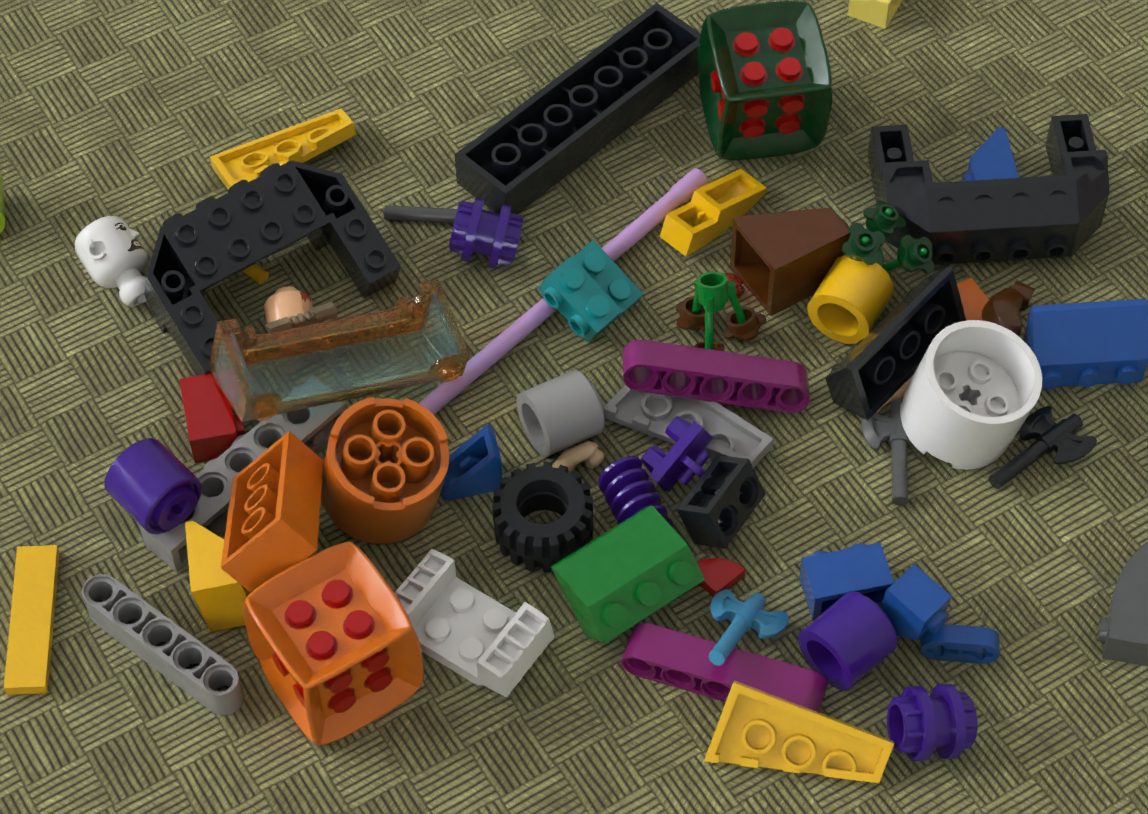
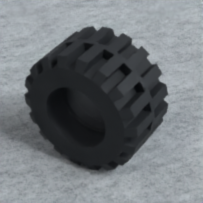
(535, 491)

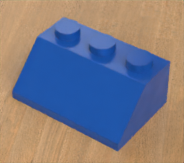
(1089, 342)

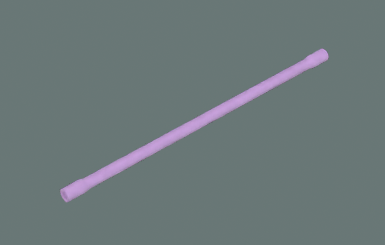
(679, 194)

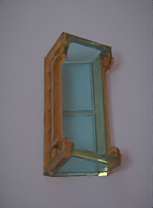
(338, 357)

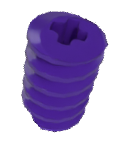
(629, 490)

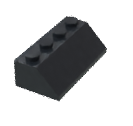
(895, 346)

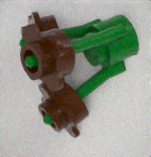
(711, 295)

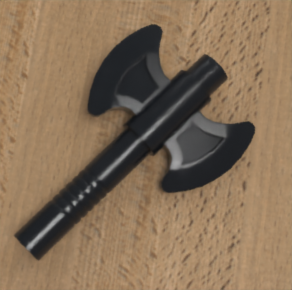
(1048, 437)

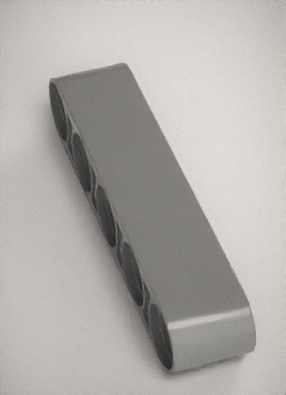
(167, 659)

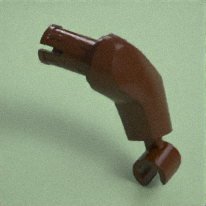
(1005, 307)

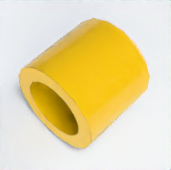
(850, 300)

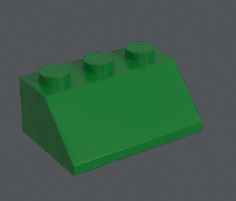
(627, 574)

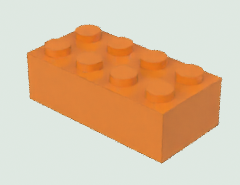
(273, 513)

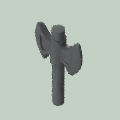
(882, 429)

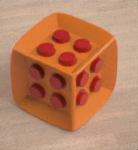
(334, 642)

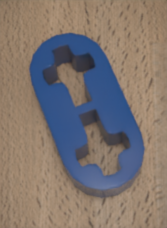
(961, 644)

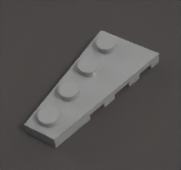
(654, 412)

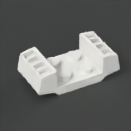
(471, 629)

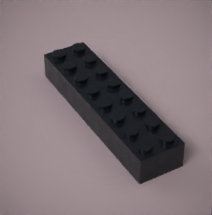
(580, 111)

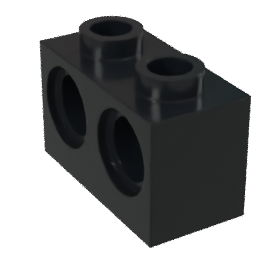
(721, 501)

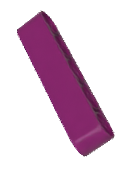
(715, 376)
(684, 664)

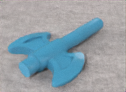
(744, 617)

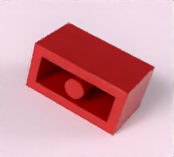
(208, 417)

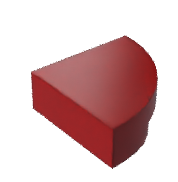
(719, 574)

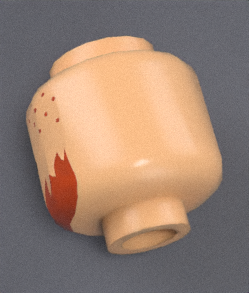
(286, 303)

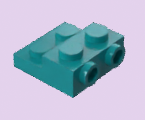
(589, 291)

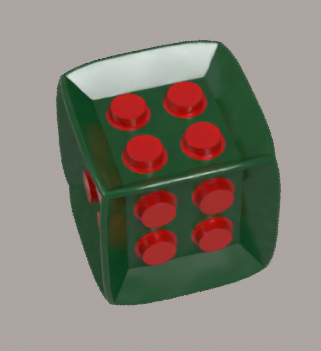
(764, 80)

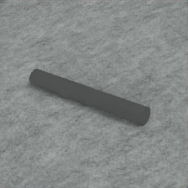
(421, 214)

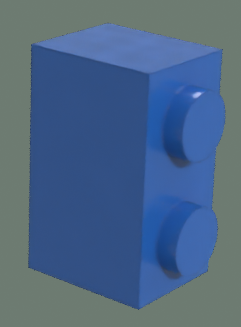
(833, 574)

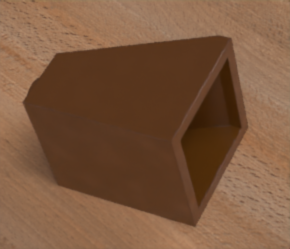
(786, 253)

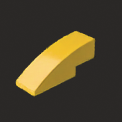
(711, 211)

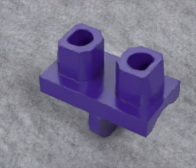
(683, 459)

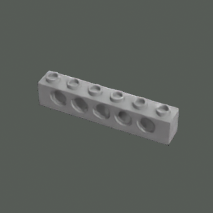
(218, 474)

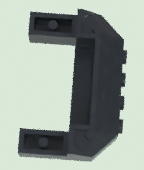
(996, 216)
(248, 227)

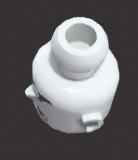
(114, 257)

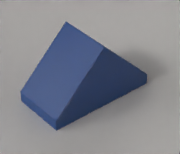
(474, 467)

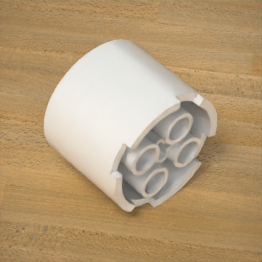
(971, 394)

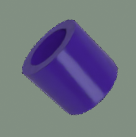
(153, 486)
(848, 640)

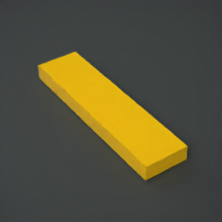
(32, 620)

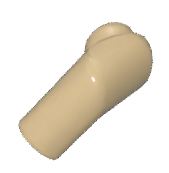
(583, 452)

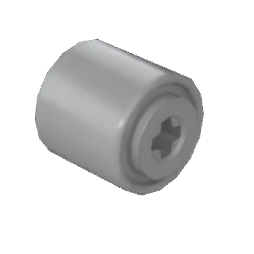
(561, 412)

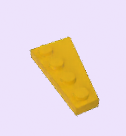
(293, 143)
(785, 736)

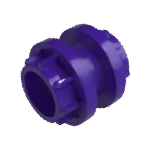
(486, 233)
(932, 721)

